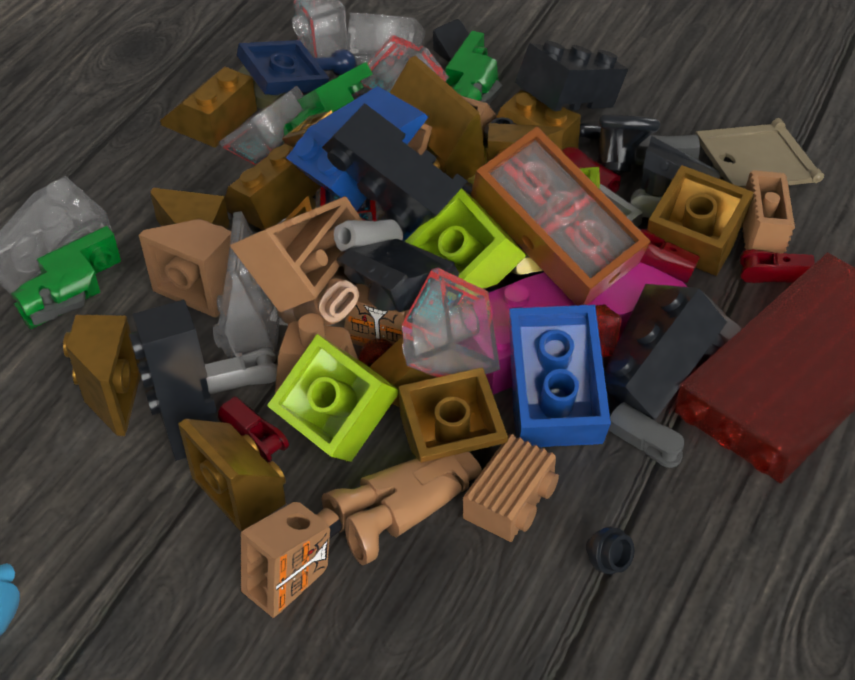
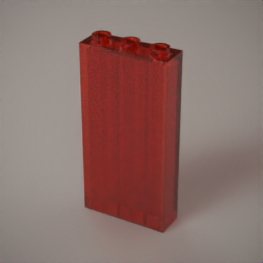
(783, 375)

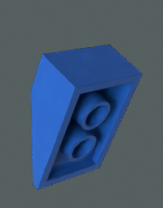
(313, 159)
(558, 376)

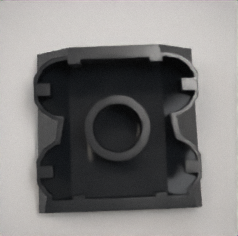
(662, 165)
(392, 271)

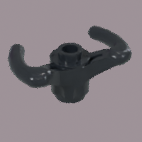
(619, 138)

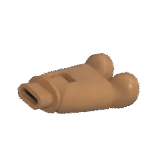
(331, 304)
(398, 499)

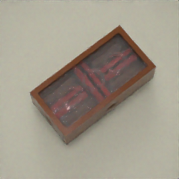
(559, 217)

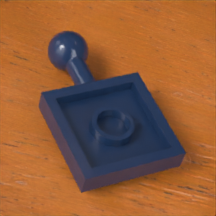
(287, 64)

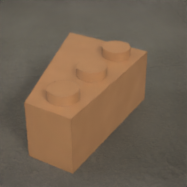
(297, 255)

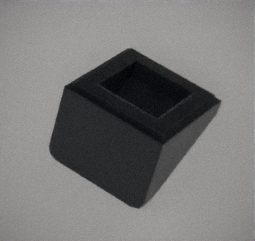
(449, 38)

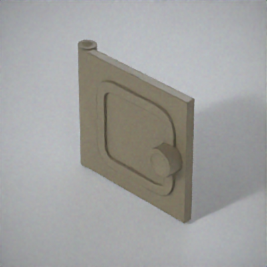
(759, 149)

